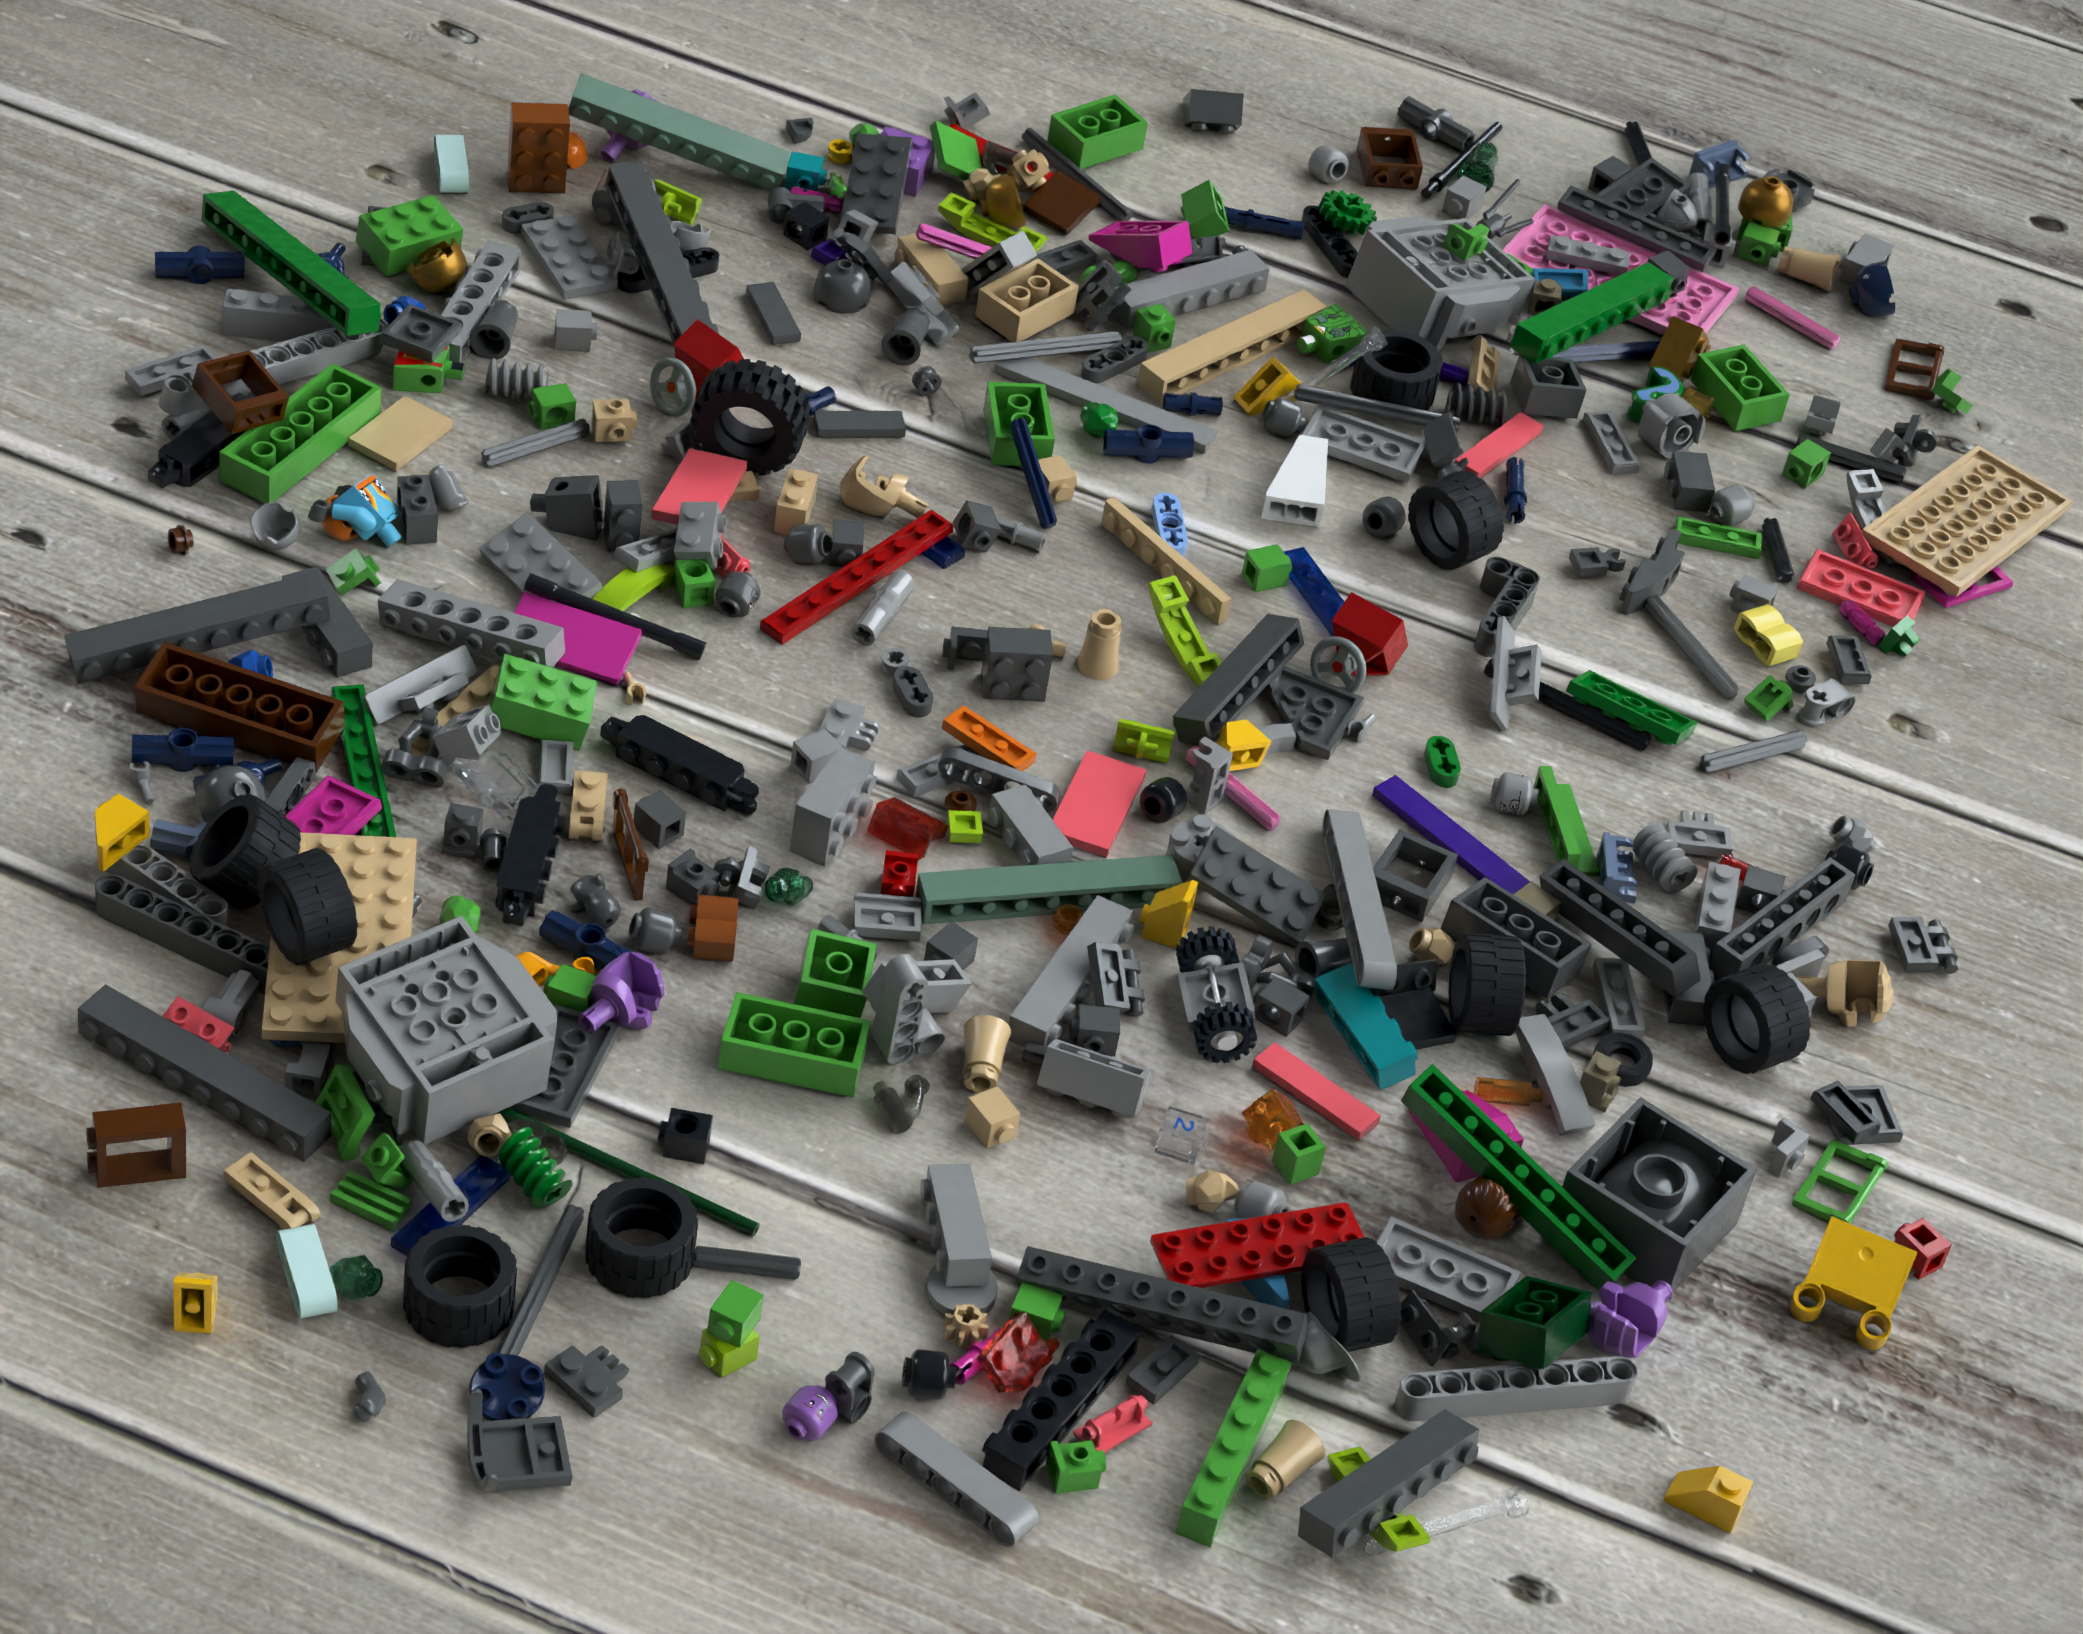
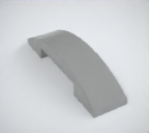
(1865, 499)

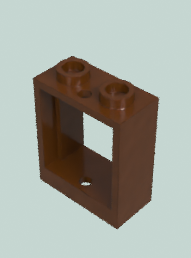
(1401, 144)
(265, 408)
(137, 1125)

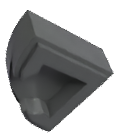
(799, 129)

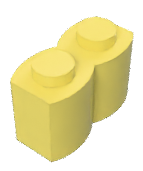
(1768, 635)

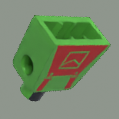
(419, 375)

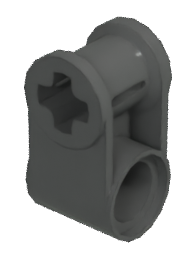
(852, 1386)

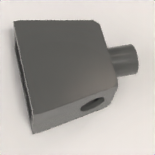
(572, 506)

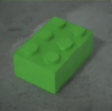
(1097, 131)
(404, 231)
(1740, 387)
(1015, 401)
(542, 701)

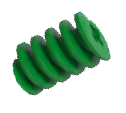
(532, 1170)

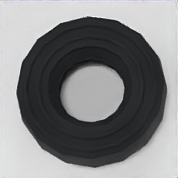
(1632, 1047)

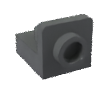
(964, 644)

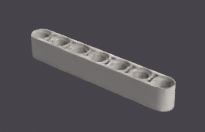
(1516, 1388)

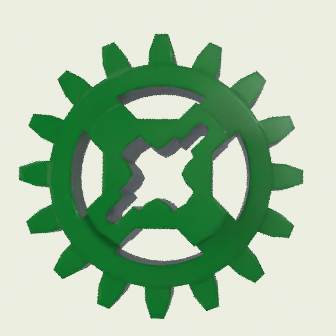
(1347, 211)

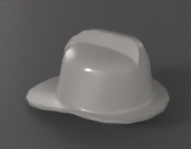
(1325, 1353)

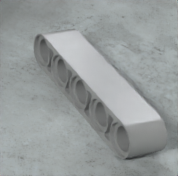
(163, 877)
(956, 1478)

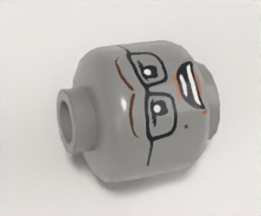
(1513, 793)

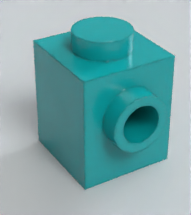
(805, 172)

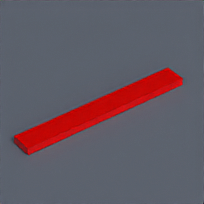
(856, 577)

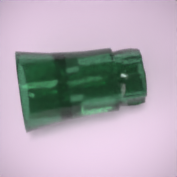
(1481, 164)

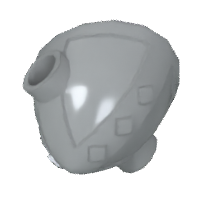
(1677, 213)

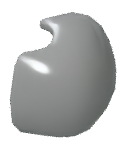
(689, 236)
(446, 488)
(275, 525)

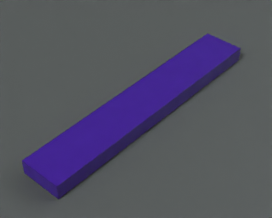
(1447, 834)

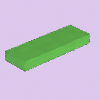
(1719, 537)

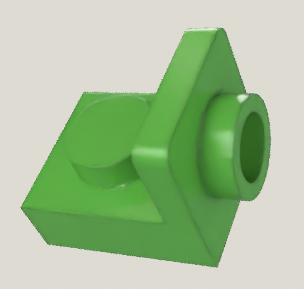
(1769, 698)

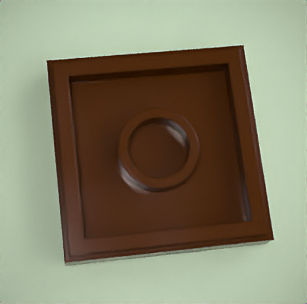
(1062, 202)

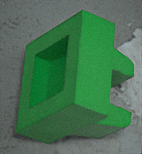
(1899, 637)

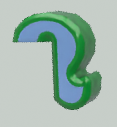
(1658, 383)

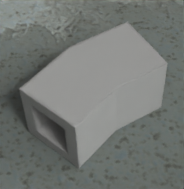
(1282, 737)

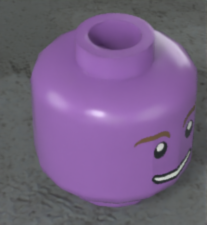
(810, 1413)

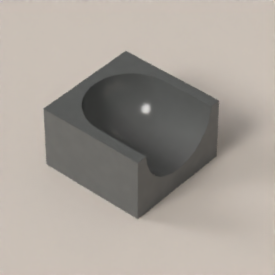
(1660, 1192)

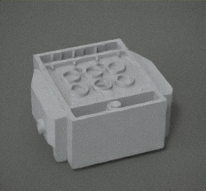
(1429, 290)
(420, 1064)

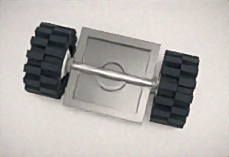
(1216, 995)

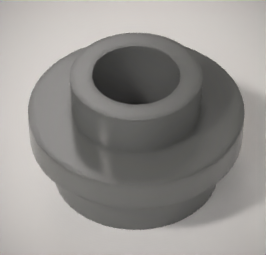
(1800, 678)

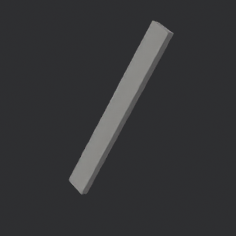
(1083, 392)

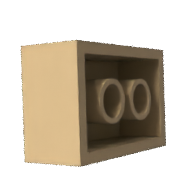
(1026, 301)

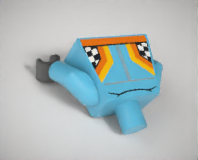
(364, 507)

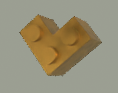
(1680, 348)

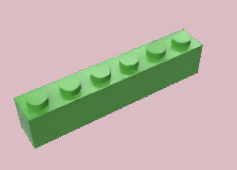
(1233, 1448)

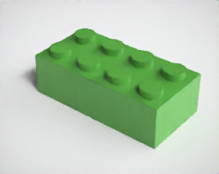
(794, 1044)

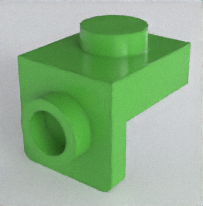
(1466, 242)
(1944, 388)
(353, 570)
(384, 1163)

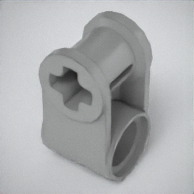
(1825, 704)

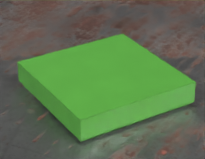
(954, 150)

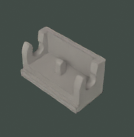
(1209, 775)

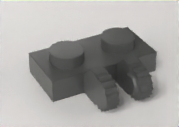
(1572, 1021)

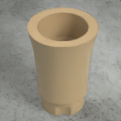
(1810, 266)
(1101, 646)
(984, 1051)
(1285, 1459)

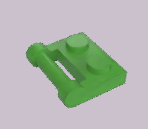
(349, 1111)

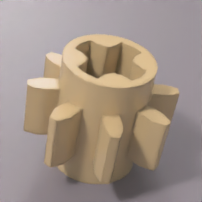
(965, 1326)

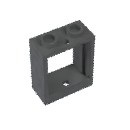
(1415, 900)

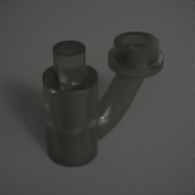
(997, 154)
(892, 1108)

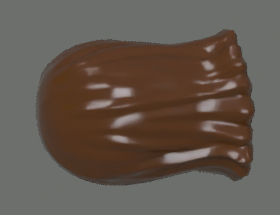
(1485, 1209)

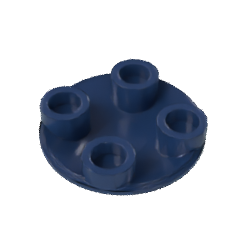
(509, 1387)

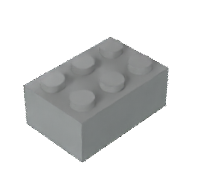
(833, 806)

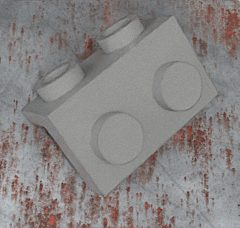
(700, 532)

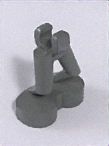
(425, 769)
(1259, 959)

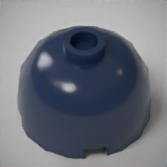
(1873, 290)

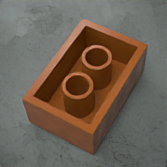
(538, 147)

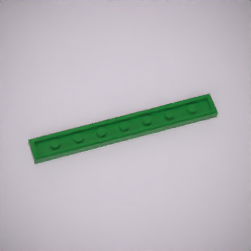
(363, 757)

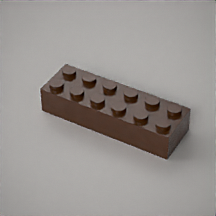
(240, 704)

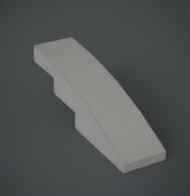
(1555, 1074)

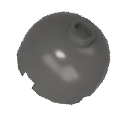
(843, 286)
(226, 784)

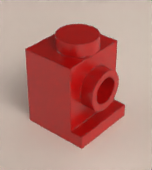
(899, 874)
(1929, 1244)

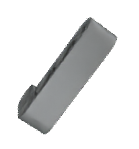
(901, 1024)

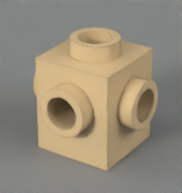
(1025, 178)
(613, 420)

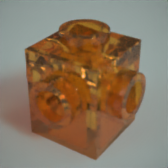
(1269, 1117)

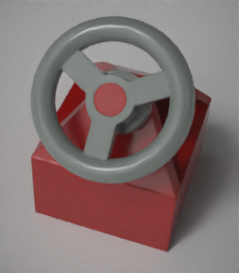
(696, 355)
(1366, 643)

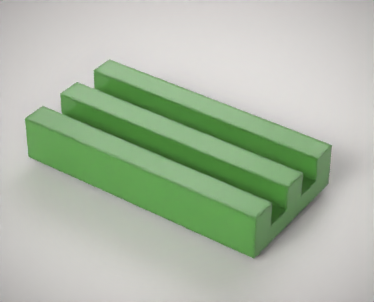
(374, 1196)

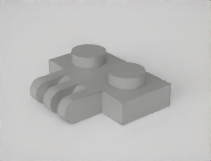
(848, 726)
(1700, 836)

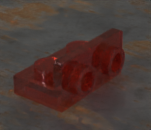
(905, 826)
(1016, 1354)

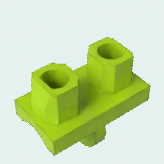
(678, 202)
(1143, 740)

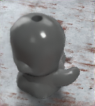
(595, 900)

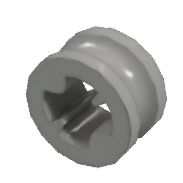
(895, 655)

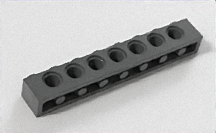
(1167, 1304)

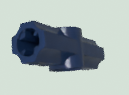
(199, 264)
(1148, 443)
(182, 749)
(580, 939)

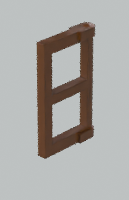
(1920, 391)
(629, 844)

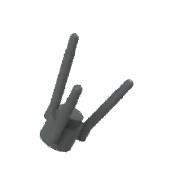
(1497, 222)

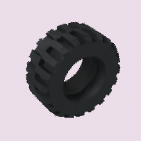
(756, 388)

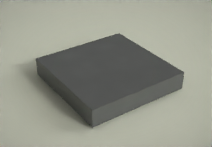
(420, 333)
(1878, 1105)

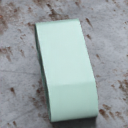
(451, 164)
(306, 1271)

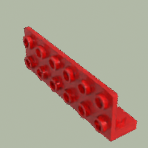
(1252, 1245)

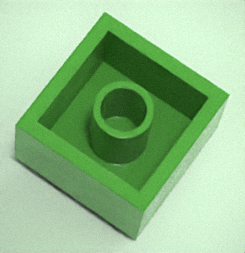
(834, 973)

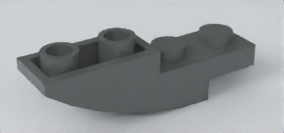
(1654, 574)

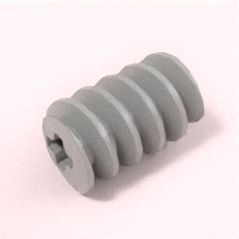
(514, 379)
(1664, 858)

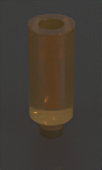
(1507, 1091)

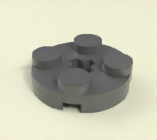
(1799, 186)

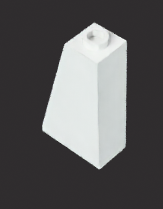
(1299, 485)

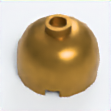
(1766, 201)
(1003, 202)
(439, 267)

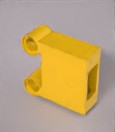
(1858, 1273)

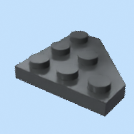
(1314, 709)

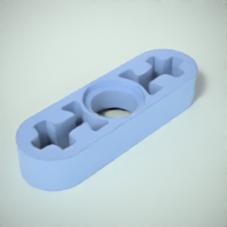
(1173, 517)

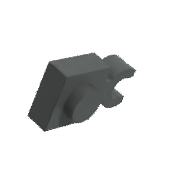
(1592, 562)

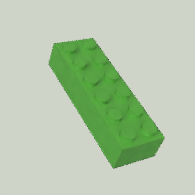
(315, 425)

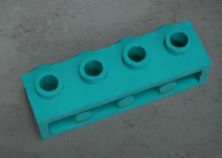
(1366, 1027)

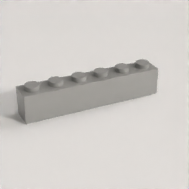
(1196, 286)
(1068, 975)

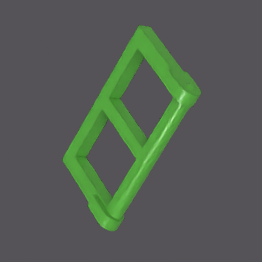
(1871, 1161)

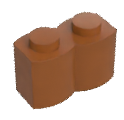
(714, 927)

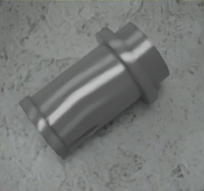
(492, 843)

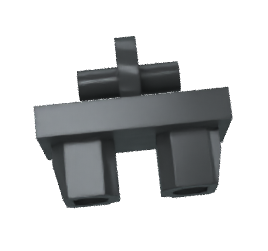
(1914, 439)
(740, 873)

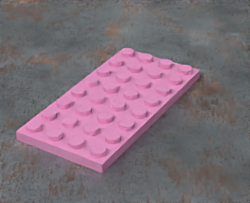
(1699, 303)

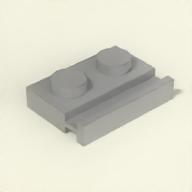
(887, 916)

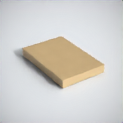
(400, 433)

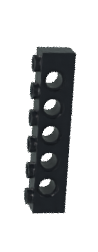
(1060, 1399)

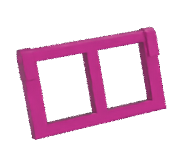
(2002, 582)

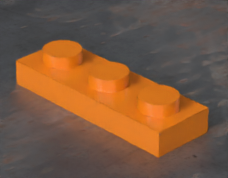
(987, 739)

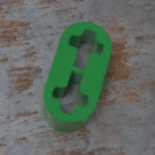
(1449, 761)

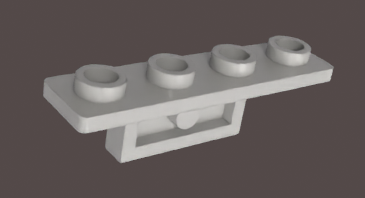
(912, 292)
(1515, 674)
(422, 686)

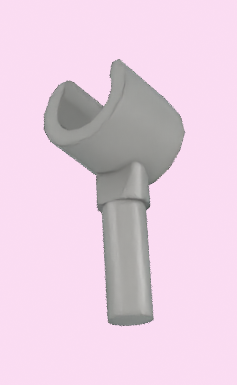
(1360, 727)
(142, 778)

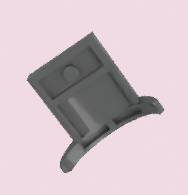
(516, 1451)

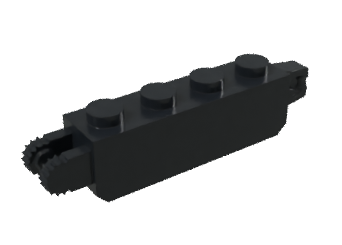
(193, 452)
(682, 762)
(528, 855)

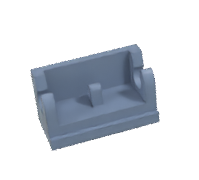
(1727, 153)
(1616, 867)

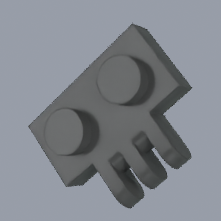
(588, 1378)

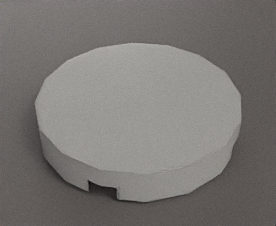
(945, 1298)

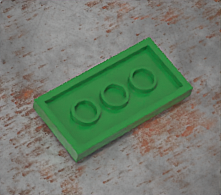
(1632, 707)

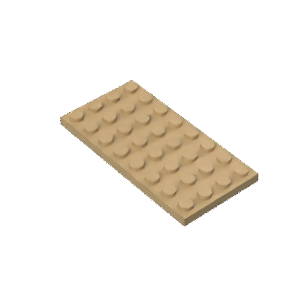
(1966, 520)
(381, 882)

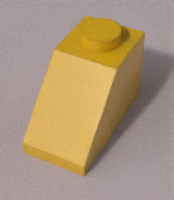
(1268, 383)
(1245, 743)
(119, 829)
(1169, 914)
(194, 1302)
(1710, 1495)

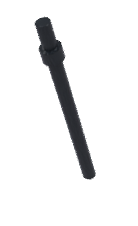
(1441, 179)

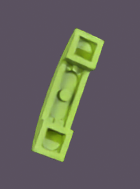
(961, 215)
(632, 585)
(1179, 629)
(1398, 1531)

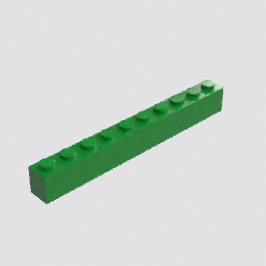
(291, 263)

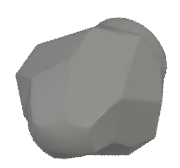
(1852, 833)

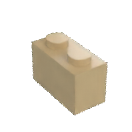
(795, 500)

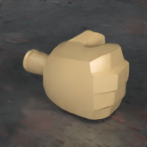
(882, 496)
(1854, 989)

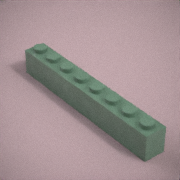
(678, 132)
(1041, 888)

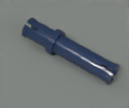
(1257, 221)
(1515, 495)

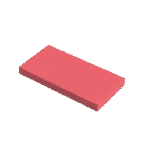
(699, 479)
(1874, 593)
(1098, 802)

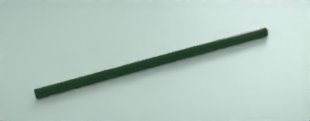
(630, 1171)

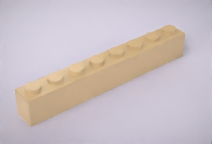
(1228, 346)

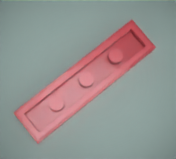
(1501, 444)
(1316, 1091)

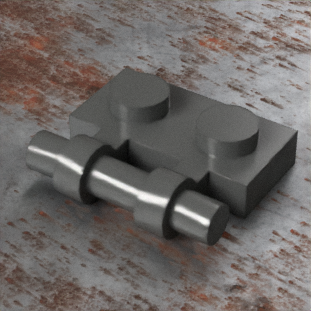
(862, 254)
(1095, 289)
(1916, 942)
(1115, 978)

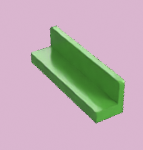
(1564, 822)

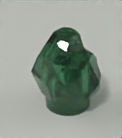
(788, 887)
(356, 1277)

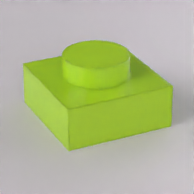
(965, 826)

